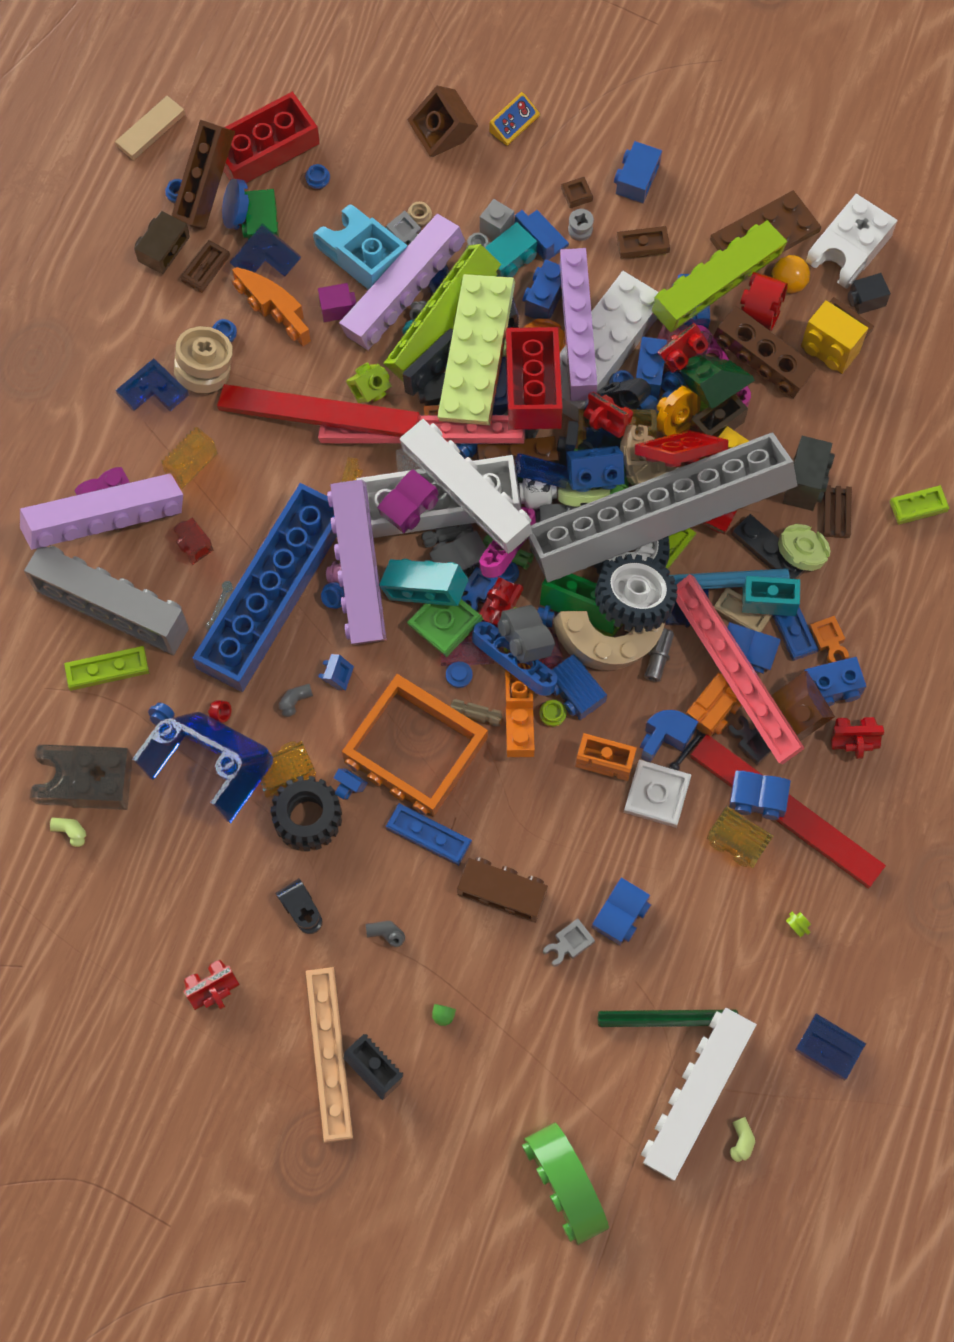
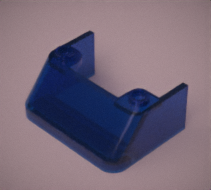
(240, 760)

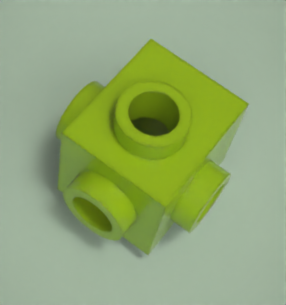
(369, 383)

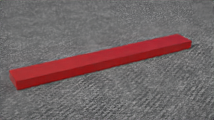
(317, 411)
(798, 817)

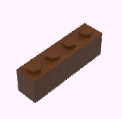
(203, 174)

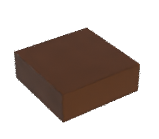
(577, 192)

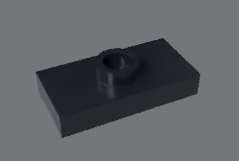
(567, 442)

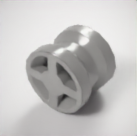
(584, 230)

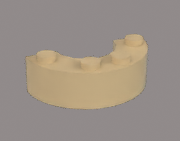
(602, 651)

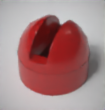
(225, 712)

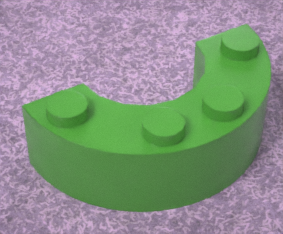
(568, 1181)

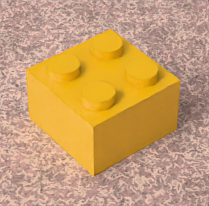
(834, 337)

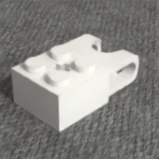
(853, 239)

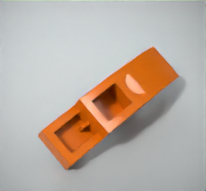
(273, 299)
(519, 716)

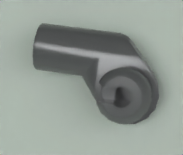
(291, 697)
(388, 931)

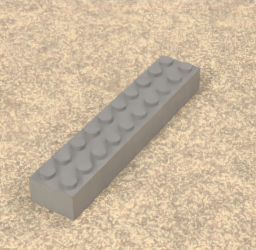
(662, 506)

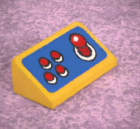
(513, 119)

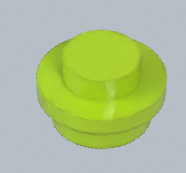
(552, 713)
(799, 923)

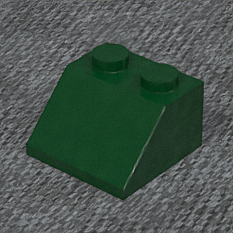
(714, 378)

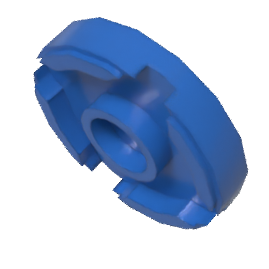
(235, 204)

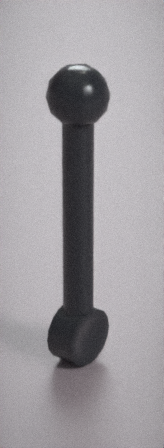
(675, 765)

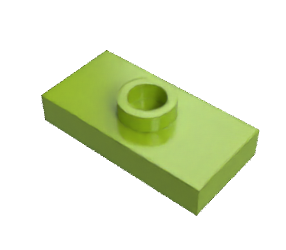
(919, 505)

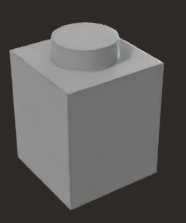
(496, 219)

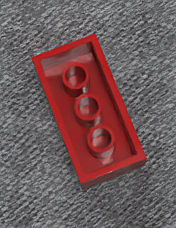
(270, 138)
(533, 378)

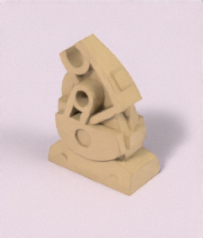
(637, 468)

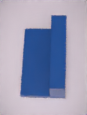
(548, 238)

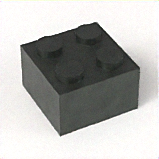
(812, 469)

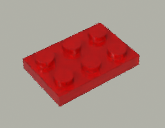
(681, 447)

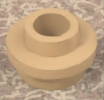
(420, 208)

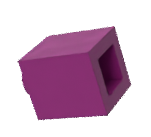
(336, 301)

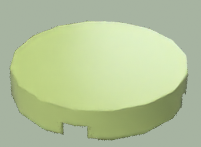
(575, 498)
(804, 547)

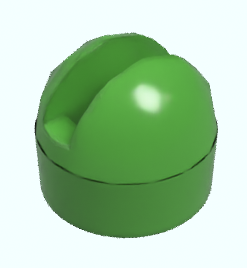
(443, 1015)

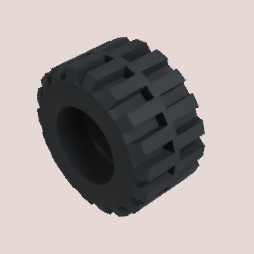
(301, 792)

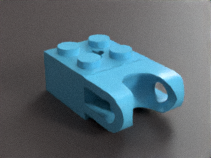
(362, 248)

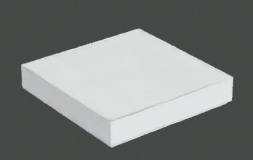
(657, 793)

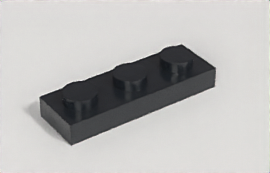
(427, 364)
(763, 545)

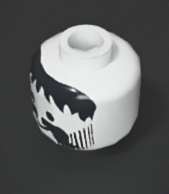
(536, 494)

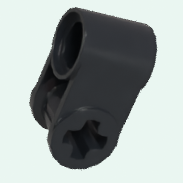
(627, 393)
(299, 904)

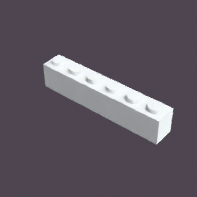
(466, 485)
(699, 1093)

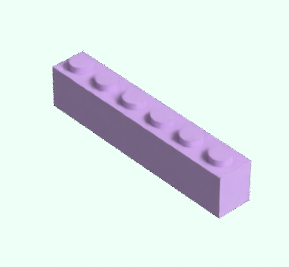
(402, 281)
(578, 323)
(100, 511)
(358, 562)

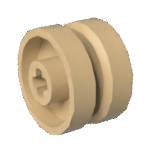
(202, 359)

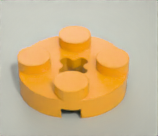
(677, 411)

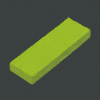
(106, 668)

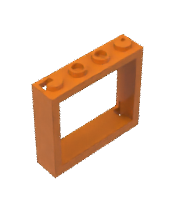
(437, 709)

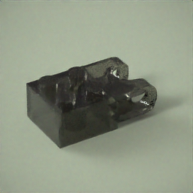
(77, 774)

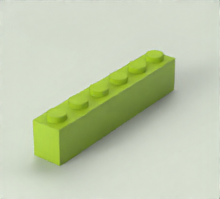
(718, 276)
(440, 310)

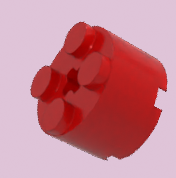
(764, 299)

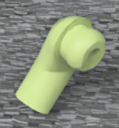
(72, 829)
(745, 1143)

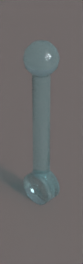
(227, 587)

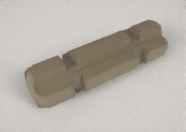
(478, 712)

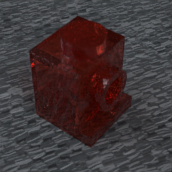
(192, 540)

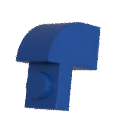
(668, 727)

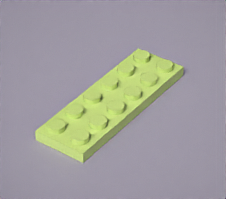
(476, 349)

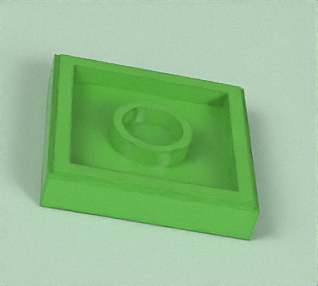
(445, 624)

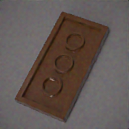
(785, 214)

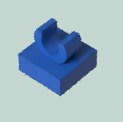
(337, 672)
(349, 783)

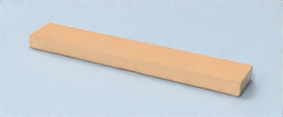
(329, 1055)

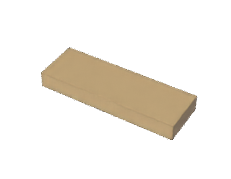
(150, 127)

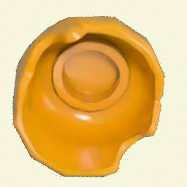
(793, 271)

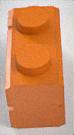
(714, 706)
(605, 757)

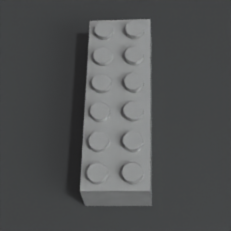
(107, 598)

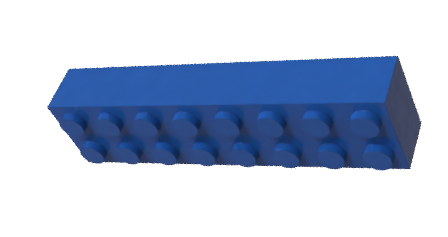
(268, 590)

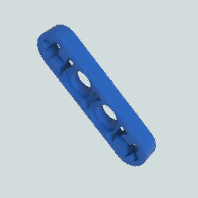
(537, 678)

